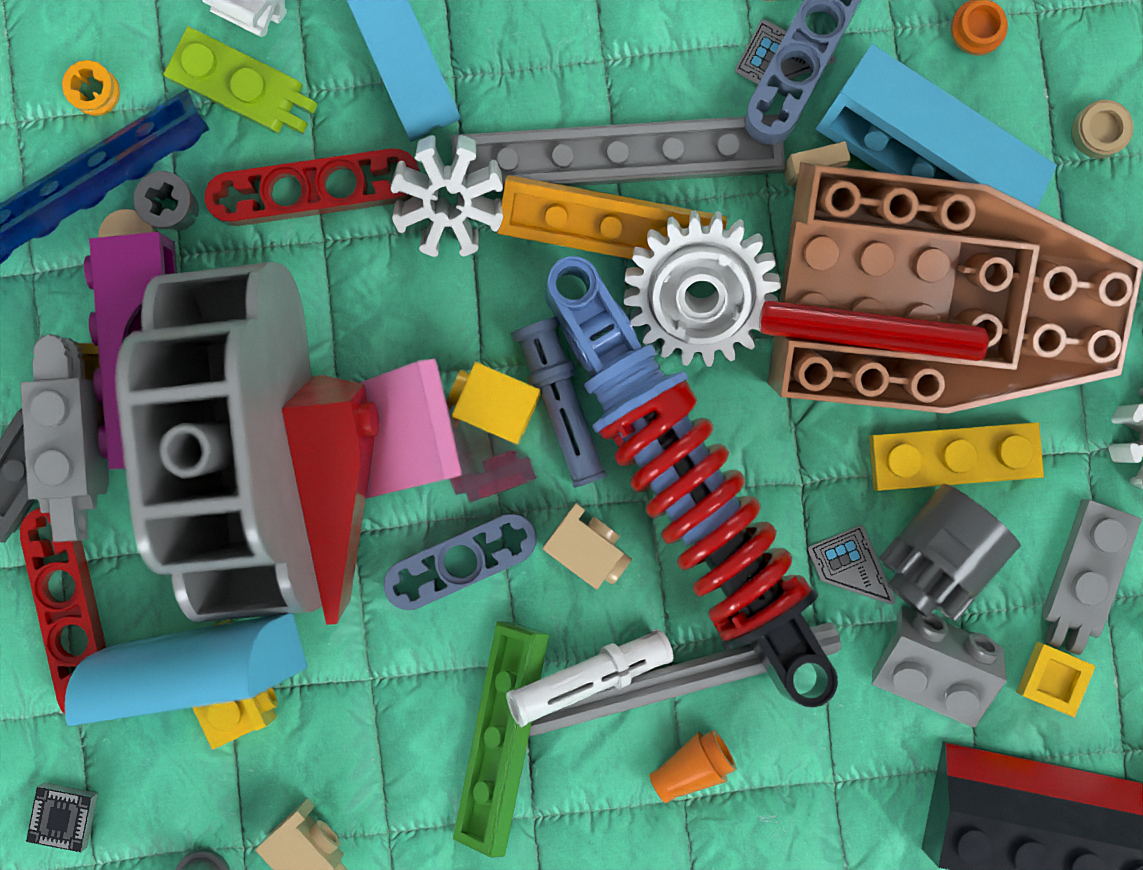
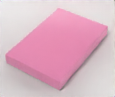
(414, 430)

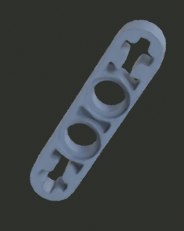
(806, 45)

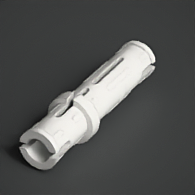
(610, 668)

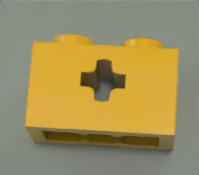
(494, 402)

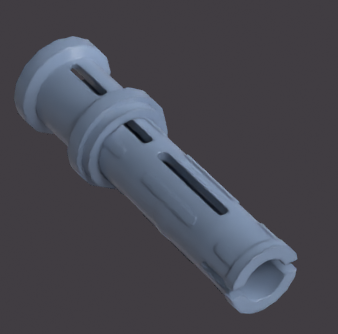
(582, 465)

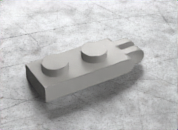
(1088, 574)

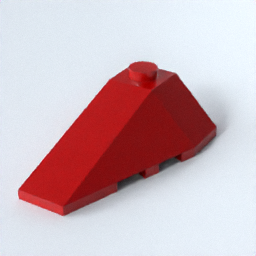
(331, 454)

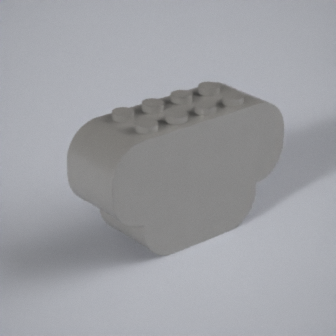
(211, 443)

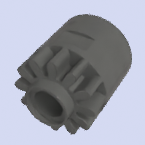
(947, 554)

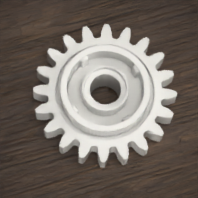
(695, 256)

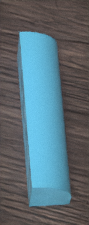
(919, 130)
(184, 669)

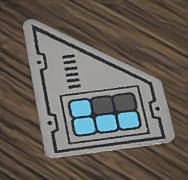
(761, 51)
(851, 564)

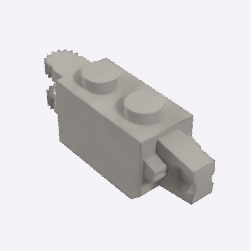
(62, 437)

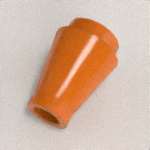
(694, 767)

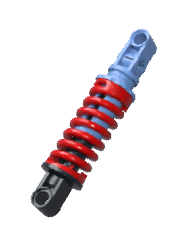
(652, 427)

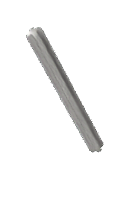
(672, 682)

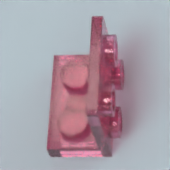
(500, 473)

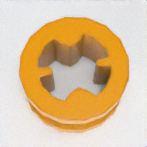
(80, 73)

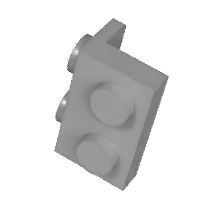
(941, 667)

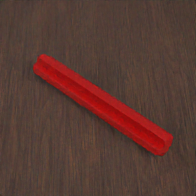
(873, 330)

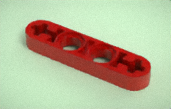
(313, 180)
(57, 614)

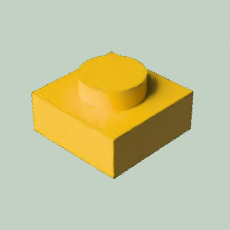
(1055, 679)

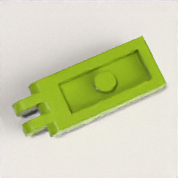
(238, 82)

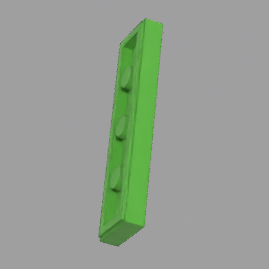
(498, 741)

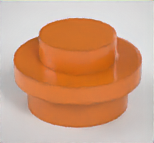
(979, 27)

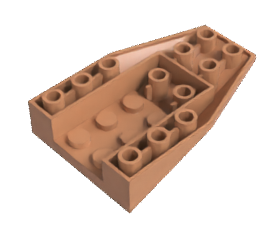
(951, 255)

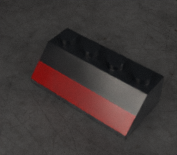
(1030, 815)

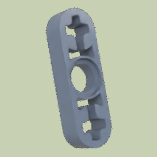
(428, 591)

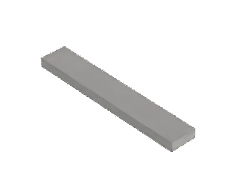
(628, 152)

